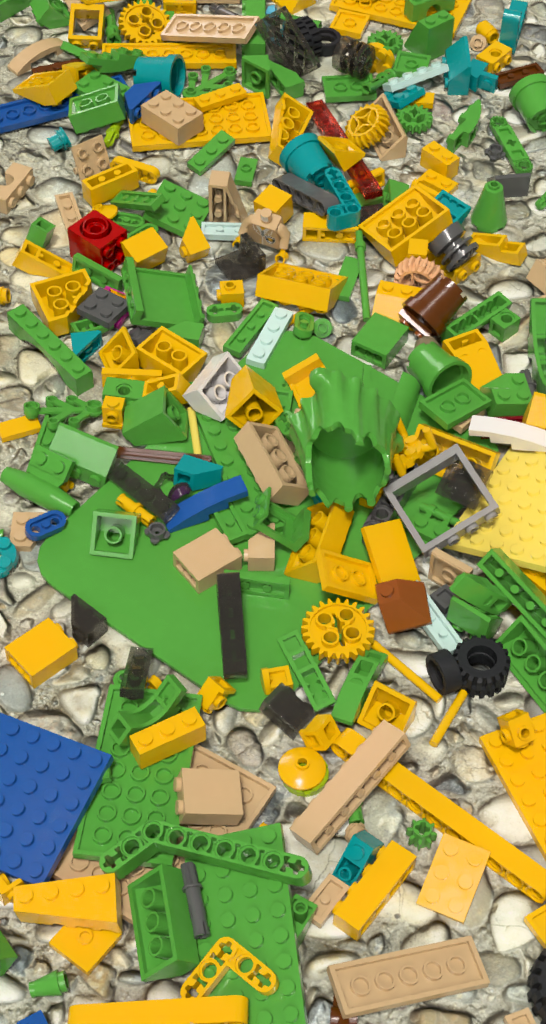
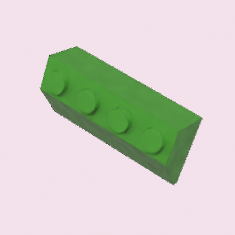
(527, 657)
(162, 924)

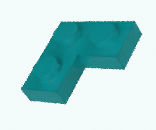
(402, 99)

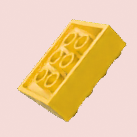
(406, 217)
(299, 287)

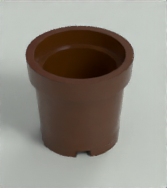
(436, 304)

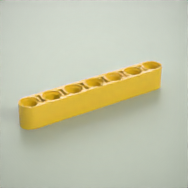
(198, 1010)

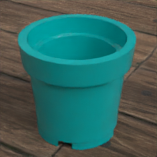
(168, 70)
(306, 159)

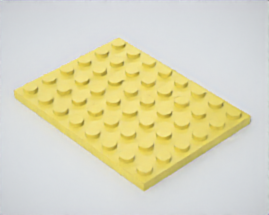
(521, 525)

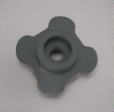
(495, 151)
(157, 527)

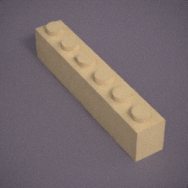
(350, 786)

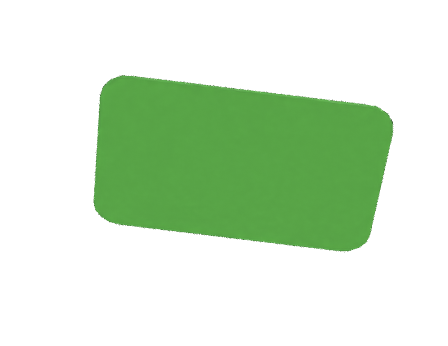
(157, 605)

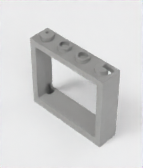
(422, 473)

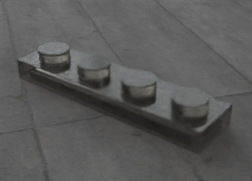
(144, 493)
(136, 673)

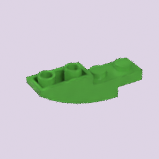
(116, 61)
(467, 127)
(480, 593)
(358, 686)

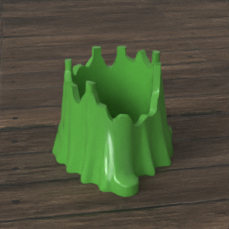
(345, 439)

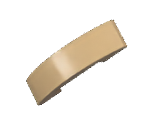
(22, 61)

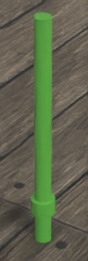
(360, 248)

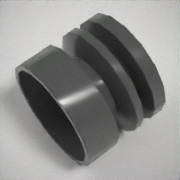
(454, 248)

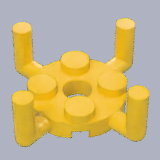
(412, 449)

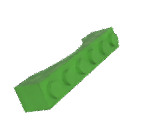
(67, 363)

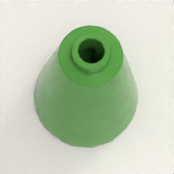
(490, 209)

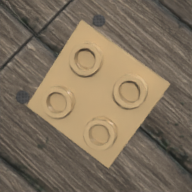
(90, 157)

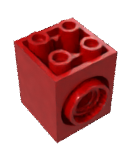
(98, 239)

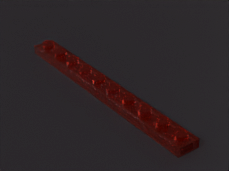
(358, 172)

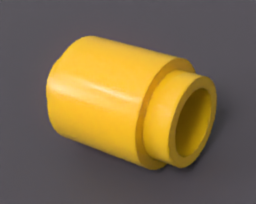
(488, 31)

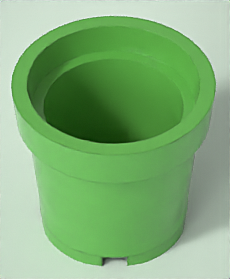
(529, 99)
(436, 367)

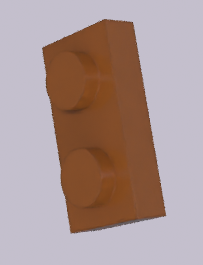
(411, 321)

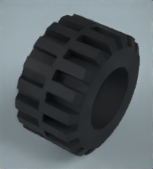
(310, 33)
(485, 652)

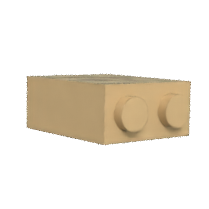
(205, 558)
(208, 796)

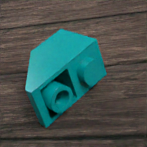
(197, 472)
(357, 855)

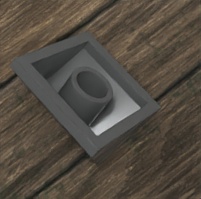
(513, 184)

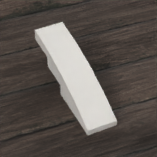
(511, 432)

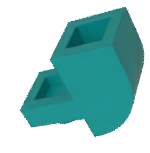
(481, 78)

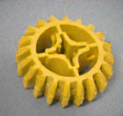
(367, 125)

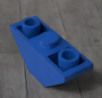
(137, 96)

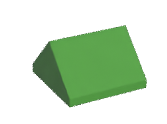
(256, 74)

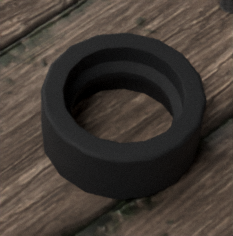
(331, 35)
(444, 671)

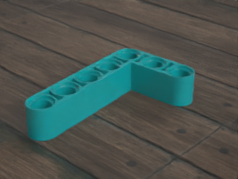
(512, 24)

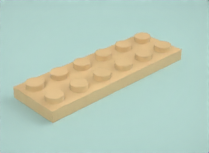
(210, 28)
(407, 976)

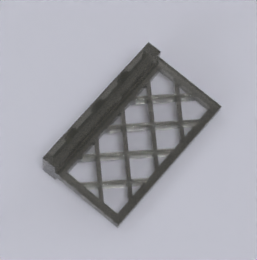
(281, 48)

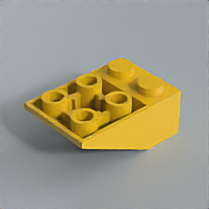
(477, 353)

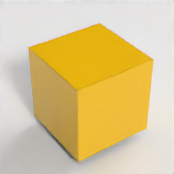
(277, 201)

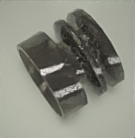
(353, 57)

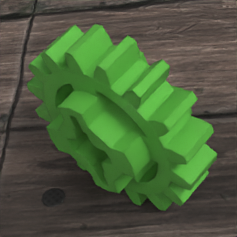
(388, 39)
(415, 118)

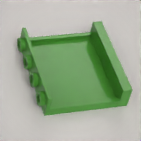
(160, 296)

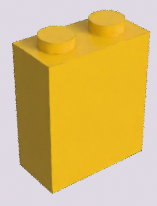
(41, 652)

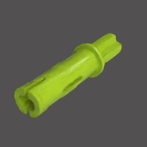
(113, 133)

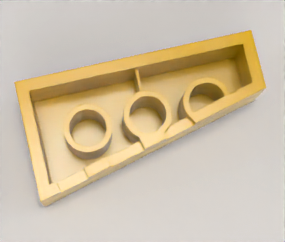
(288, 122)
(72, 902)

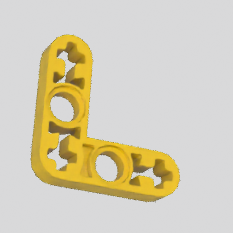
(231, 962)

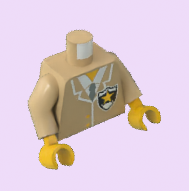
(267, 230)

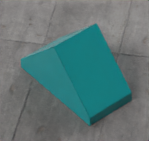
(86, 343)

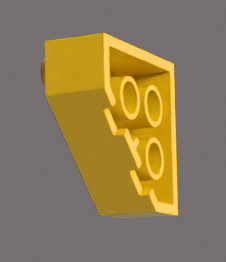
(59, 297)

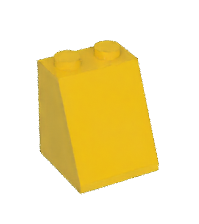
(252, 399)

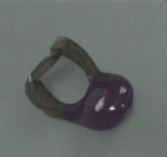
(177, 490)

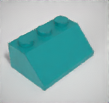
(459, 65)

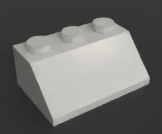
(211, 388)

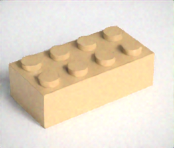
(272, 463)

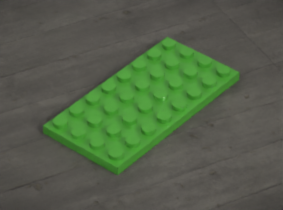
(133, 793)
(262, 921)

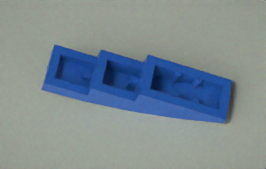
(211, 500)

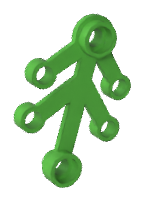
(228, 75)
(87, 409)

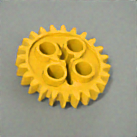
(143, 22)
(319, 635)

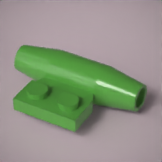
(43, 483)

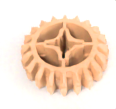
(419, 272)

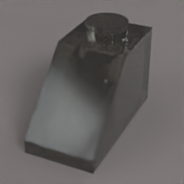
(86, 622)

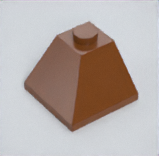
(403, 605)

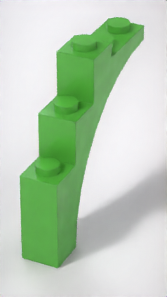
(537, 342)

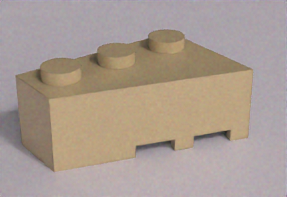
(224, 199)

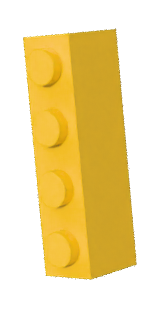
(373, 890)

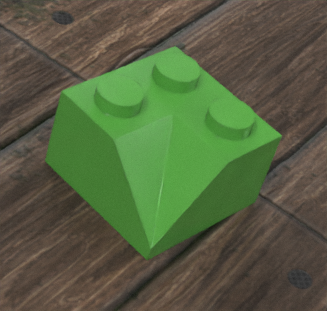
(508, 395)

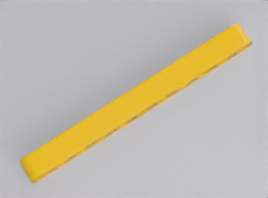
(453, 820)

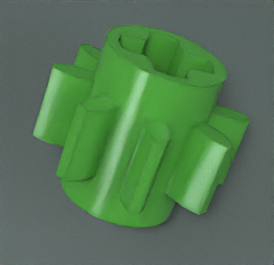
(418, 840)

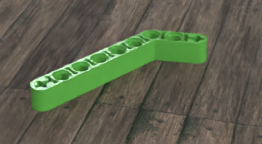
(211, 854)

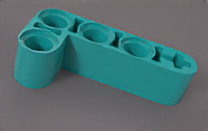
(348, 212)

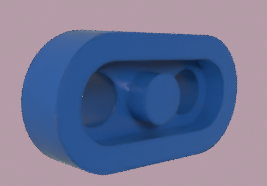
(44, 525)

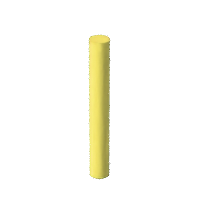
(194, 431)

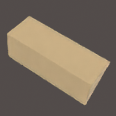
(395, 140)

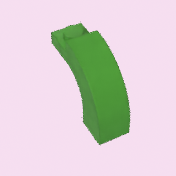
(158, 708)

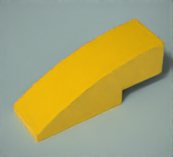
(499, 248)

